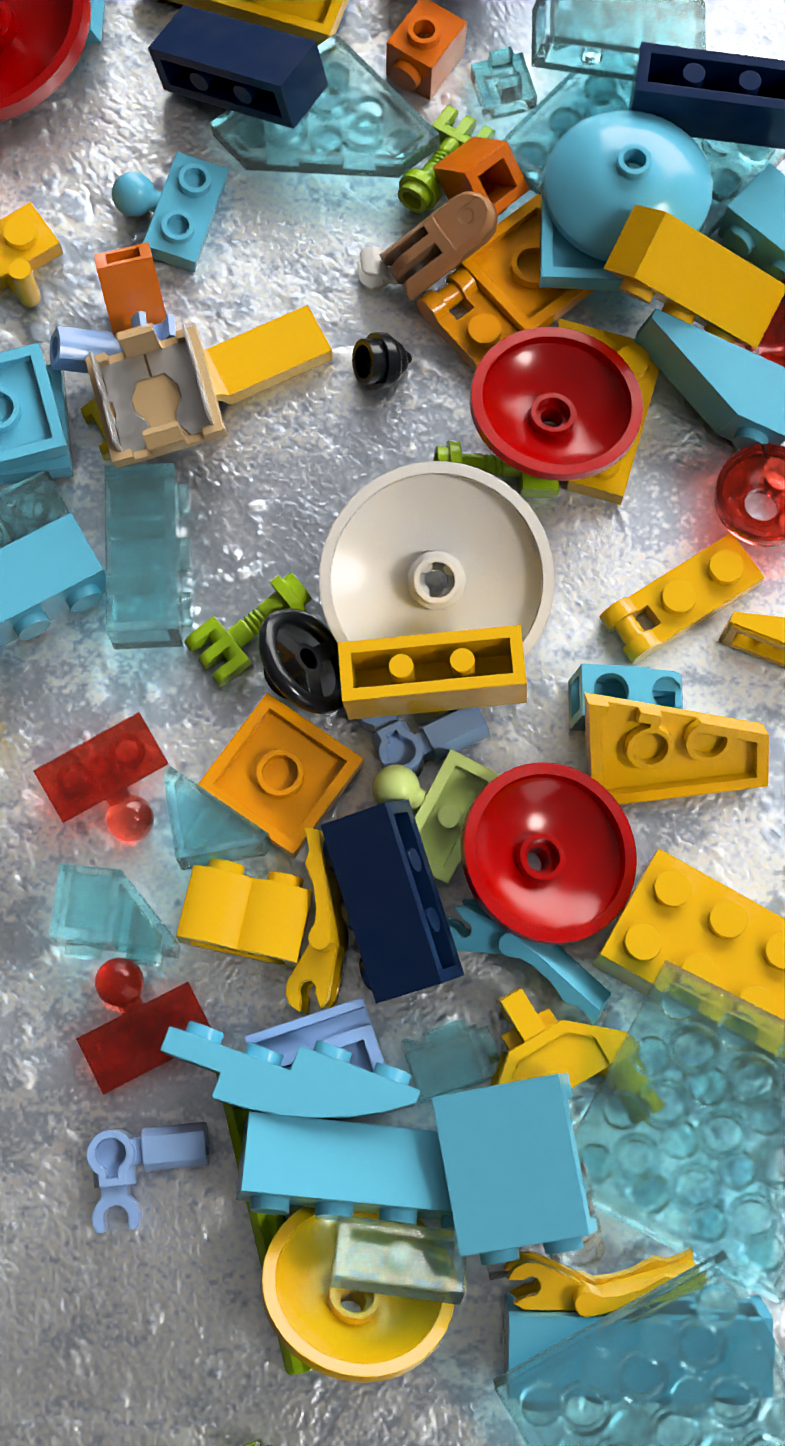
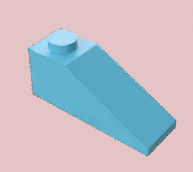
(724, 383)

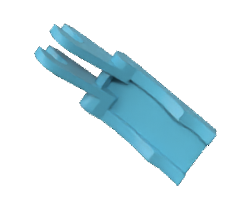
(565, 974)

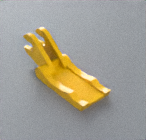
(327, 939)
(590, 1295)

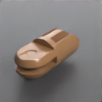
(441, 242)

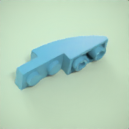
(315, 1087)

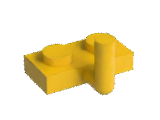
(24, 247)

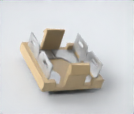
(155, 395)

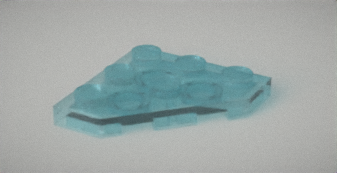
(350, 130)

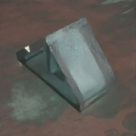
(207, 826)

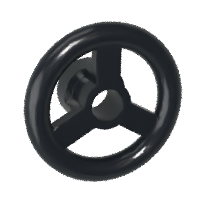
(296, 667)

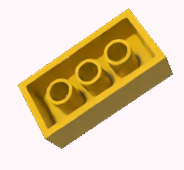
(701, 928)

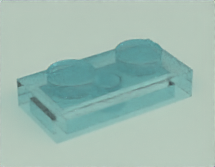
(398, 1260)

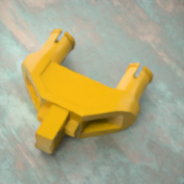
(548, 1046)

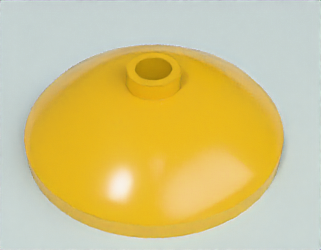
(309, 1320)

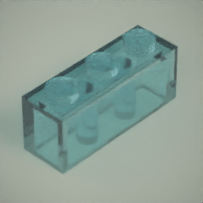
(607, 34)
(146, 556)

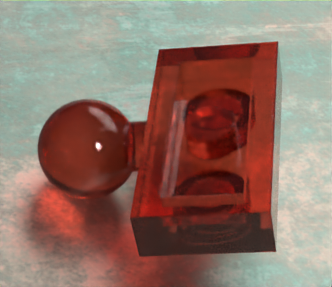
(103, 771)
(134, 1040)

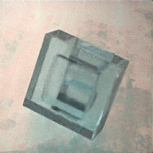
(503, 84)

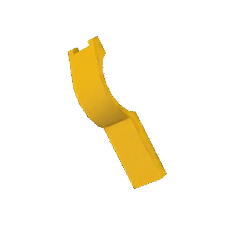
(255, 360)

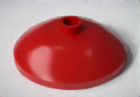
(561, 380)
(575, 833)

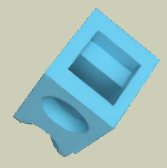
(622, 682)

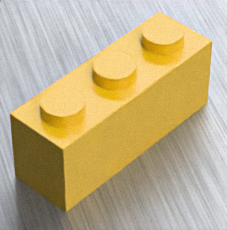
(693, 277)
(432, 672)

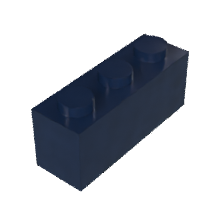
(239, 66)
(712, 93)
(391, 900)

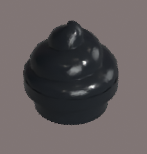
(379, 360)

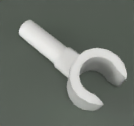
(373, 272)

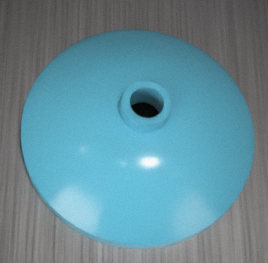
(594, 191)

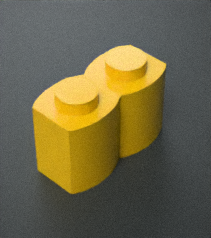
(245, 913)

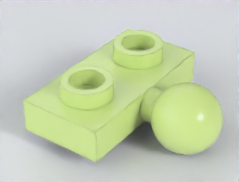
(441, 808)

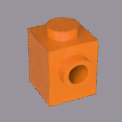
(425, 48)
(484, 168)
(130, 285)

